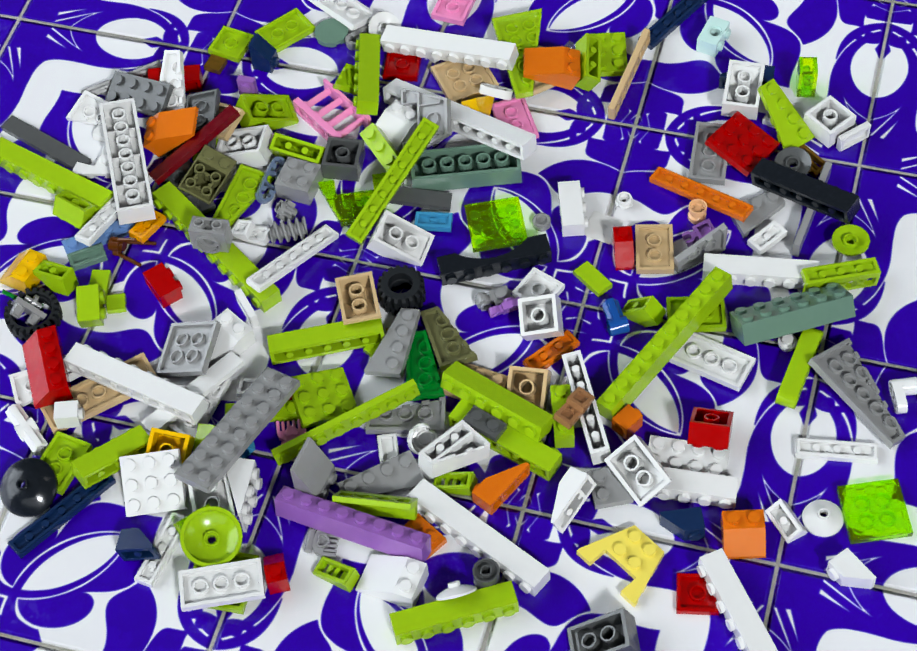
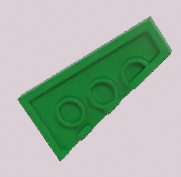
(423, 368)

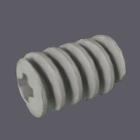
(288, 230)

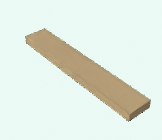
(629, 74)

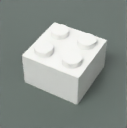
(829, 120)
(540, 317)

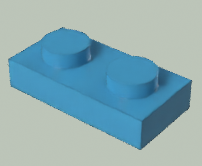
(434, 221)

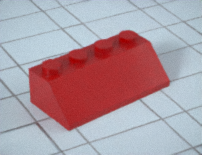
(46, 367)

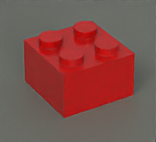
(710, 428)

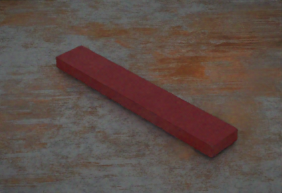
(194, 144)

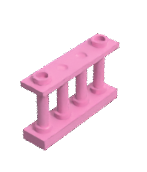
(323, 127)

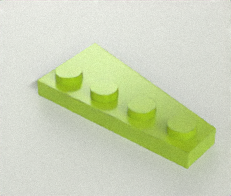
(788, 123)

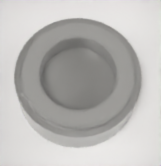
(541, 222)

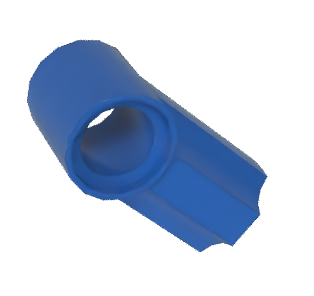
(615, 320)

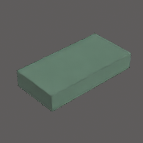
(87, 257)

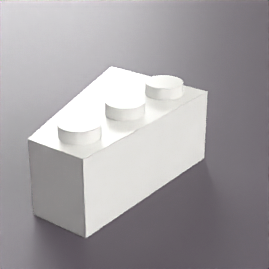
(453, 450)

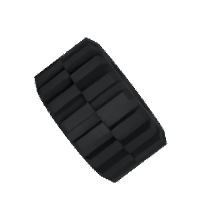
(397, 279)

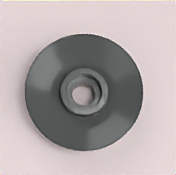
(794, 156)

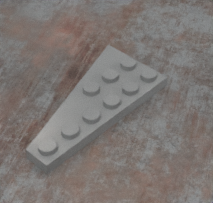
(854, 384)

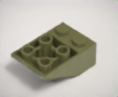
(208, 175)

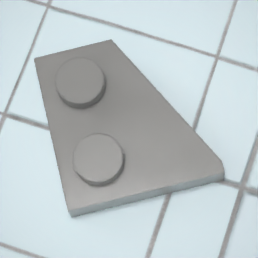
(609, 490)

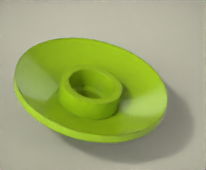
(850, 234)

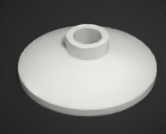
(380, 21)
(820, 525)
(455, 590)

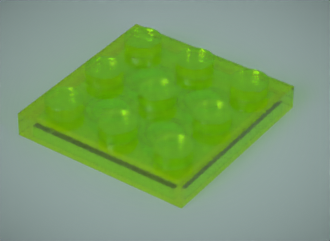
(495, 224)
(874, 511)

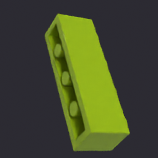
(105, 461)

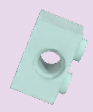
(713, 36)

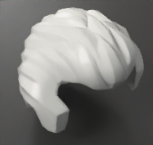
(420, 437)

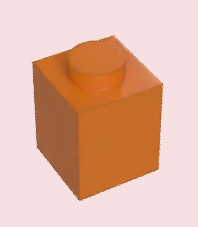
(627, 421)

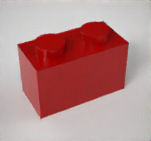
(163, 285)

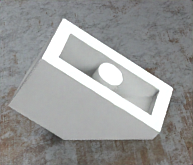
(850, 571)

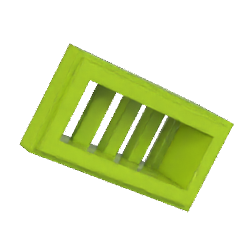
(468, 481)
(346, 581)

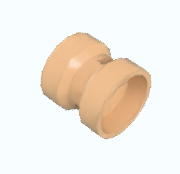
(697, 211)

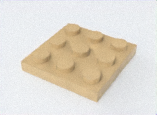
(461, 81)

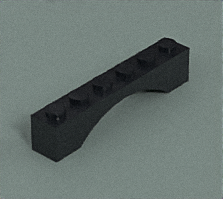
(458, 268)

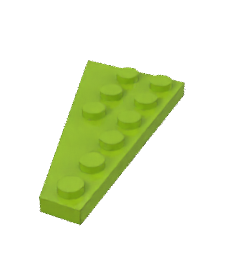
(524, 31)

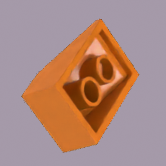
(552, 65)
(170, 129)

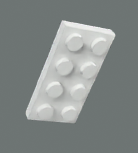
(348, 12)
(714, 361)
(680, 455)
(221, 584)

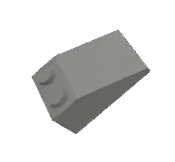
(313, 470)

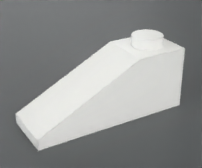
(570, 497)

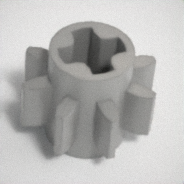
(285, 210)

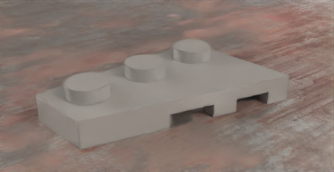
(713, 243)

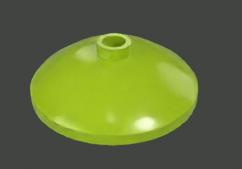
(208, 523)

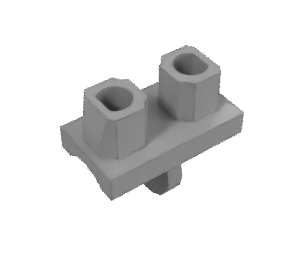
(20, 306)

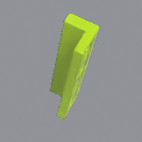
(842, 273)
(378, 504)

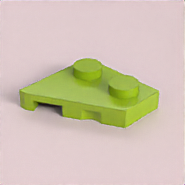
(345, 80)

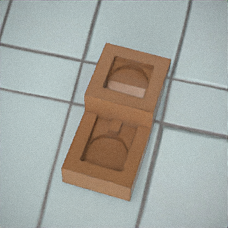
(574, 407)

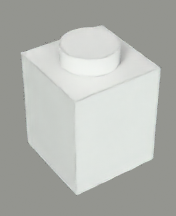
(68, 414)

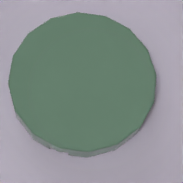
(331, 33)

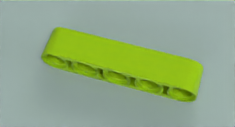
(799, 368)

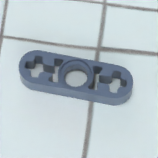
(264, 184)

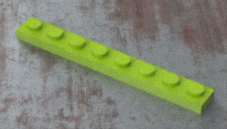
(392, 181)
(348, 420)

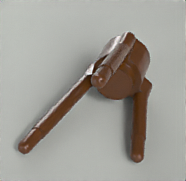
(119, 244)

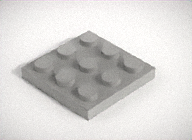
(188, 348)

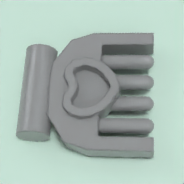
(319, 542)

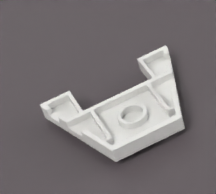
(102, 166)

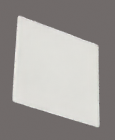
(601, 227)

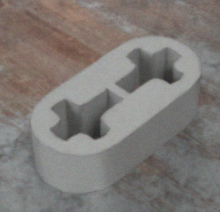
(351, 38)

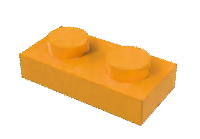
(144, 230)

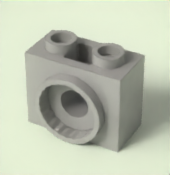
(210, 234)

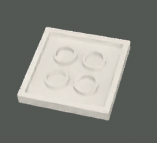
(151, 483)

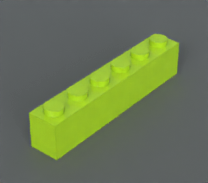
(367, 78)
(323, 340)
(497, 401)
(517, 447)
(450, 614)

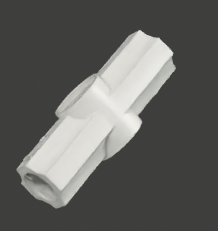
(26, 429)

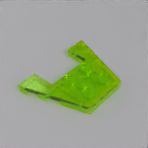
(347, 205)

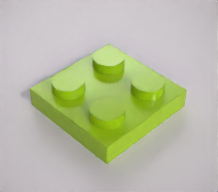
(230, 44)

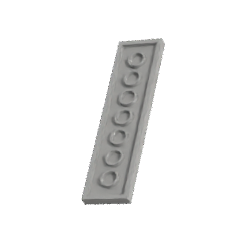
(237, 430)

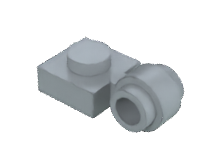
(495, 297)

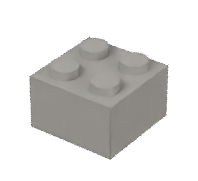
(298, 180)

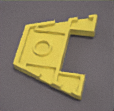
(633, 553)

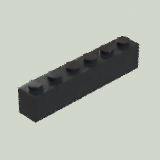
(805, 190)

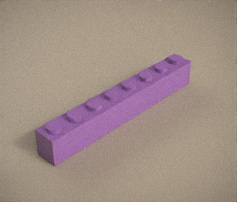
(352, 524)

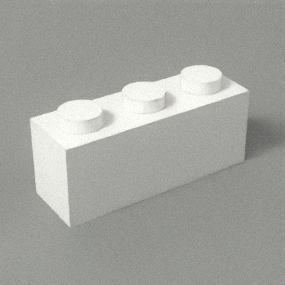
(572, 208)

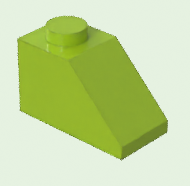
(57, 277)
(644, 311)

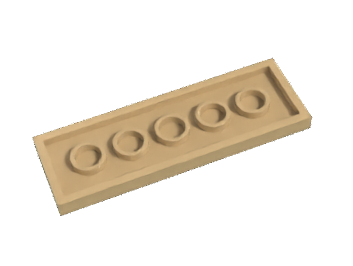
(96, 397)

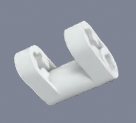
(899, 390)

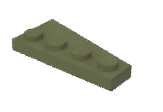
(445, 339)

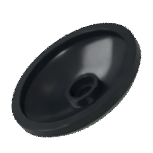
(39, 487)

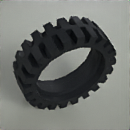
(45, 297)

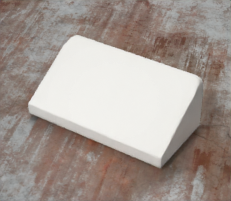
(786, 521)

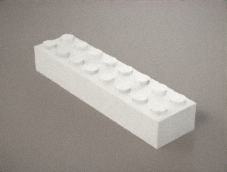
(127, 161)

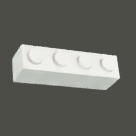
(700, 488)

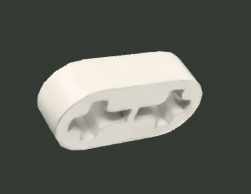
(496, 91)

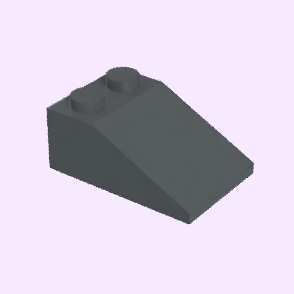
(605, 633)

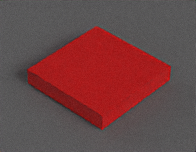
(401, 67)
(693, 595)

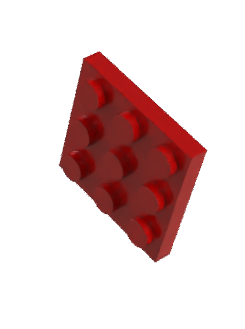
(742, 143)

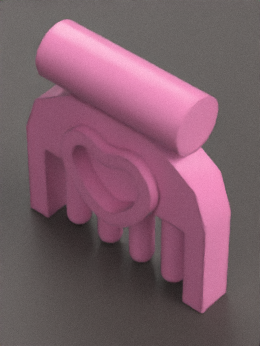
(291, 431)

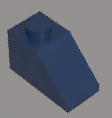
(263, 54)
(684, 523)
(134, 546)

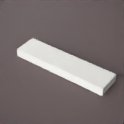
(836, 450)
(165, 544)

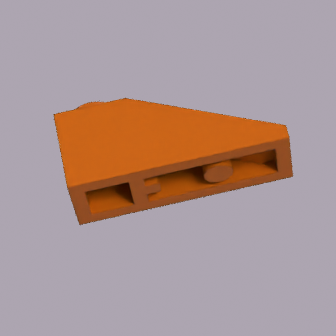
(497, 488)

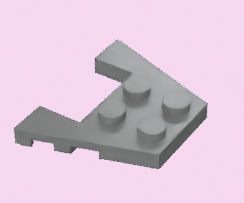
(433, 108)

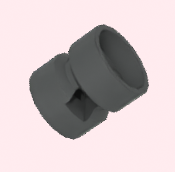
(486, 573)

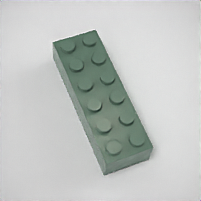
(465, 168)
(792, 314)

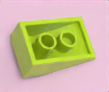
(267, 109)

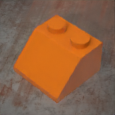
(743, 534)

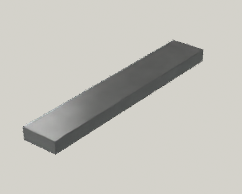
(44, 143)

